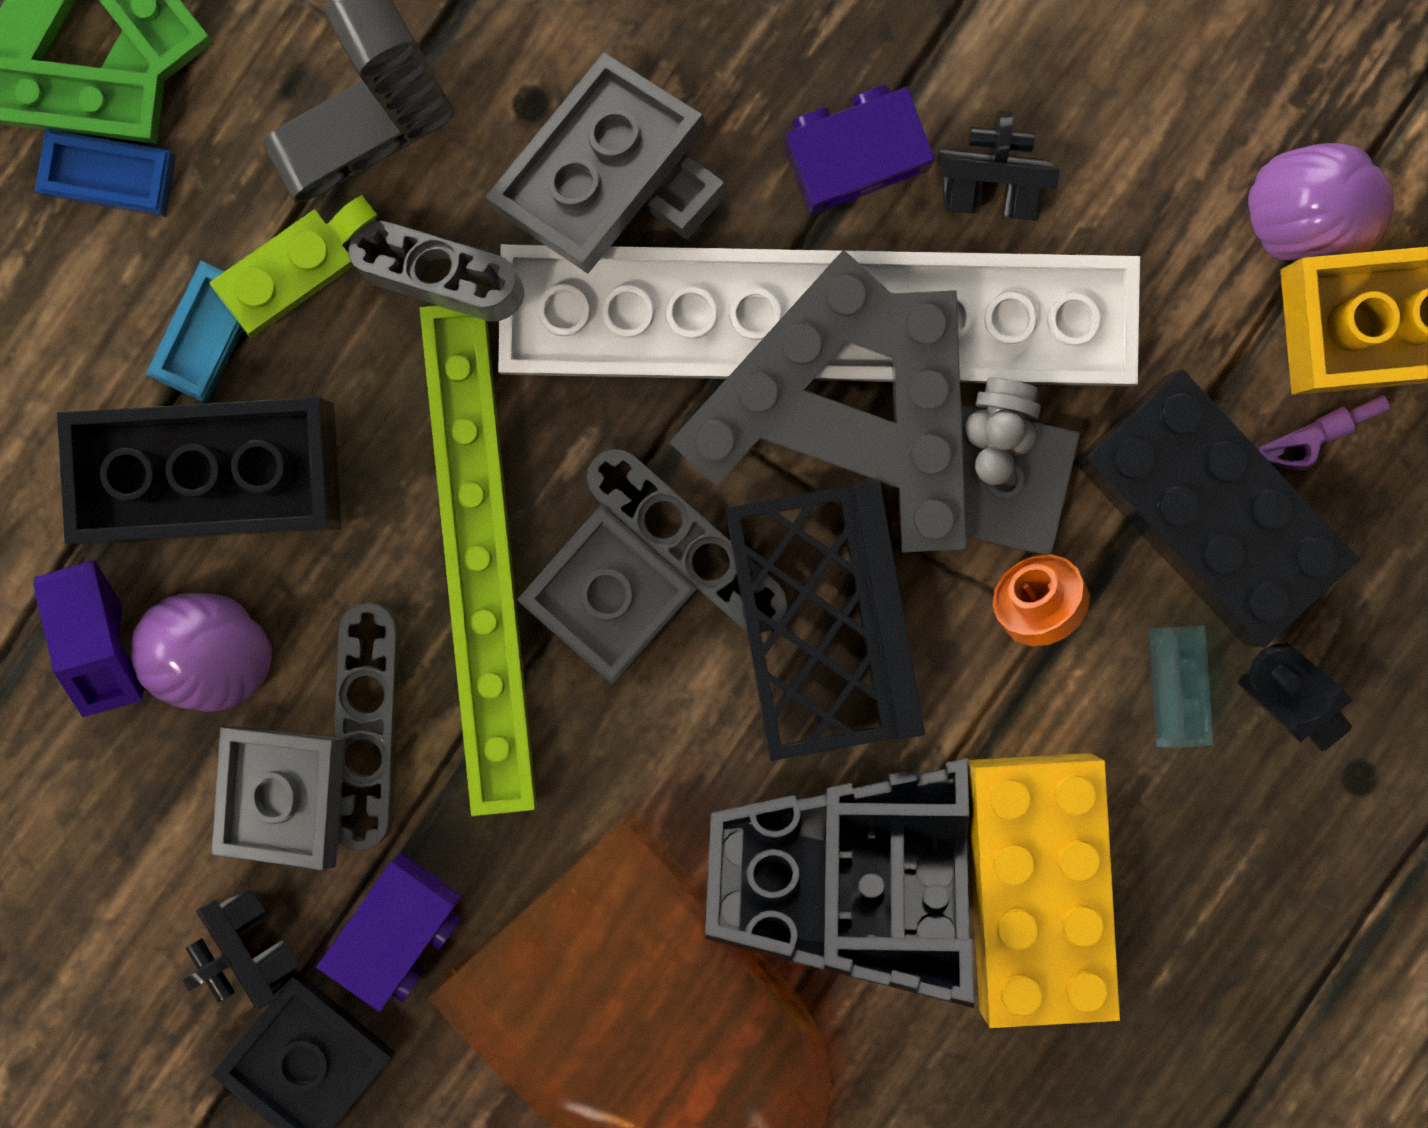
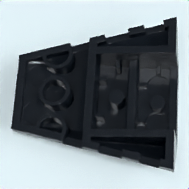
(852, 881)

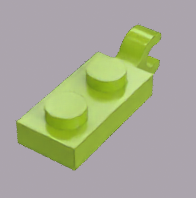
(291, 267)

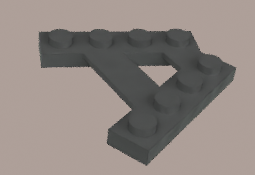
(914, 453)

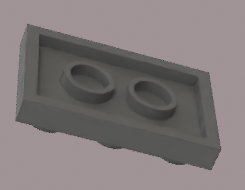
(596, 162)

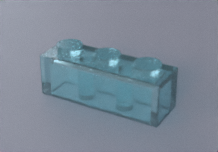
(1180, 687)

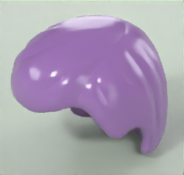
(1320, 202)
(200, 652)

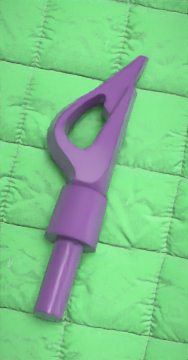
(1325, 429)

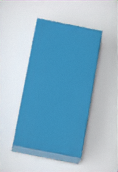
(197, 339)

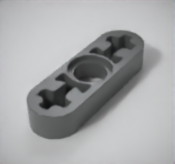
(454, 290)

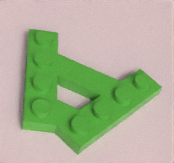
(108, 101)

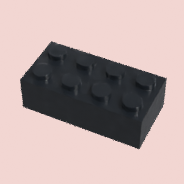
(199, 470)
(1216, 510)

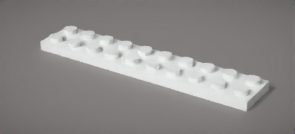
(710, 307)

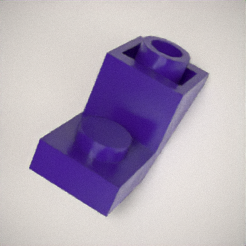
(82, 638)

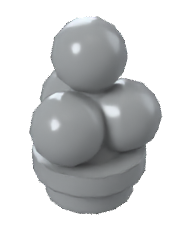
(1002, 427)

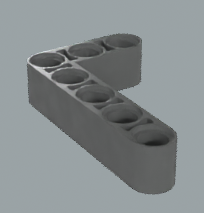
(372, 118)

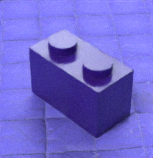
(857, 149)
(390, 931)

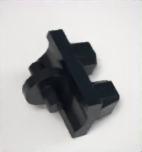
(1024, 177)
(1297, 695)
(256, 975)

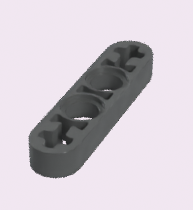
(681, 547)
(373, 726)

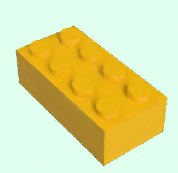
(1357, 320)
(1042, 890)

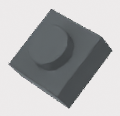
(686, 197)

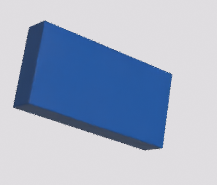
(105, 173)

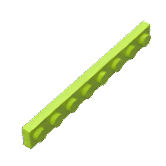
(478, 562)

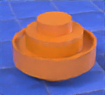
(1041, 600)

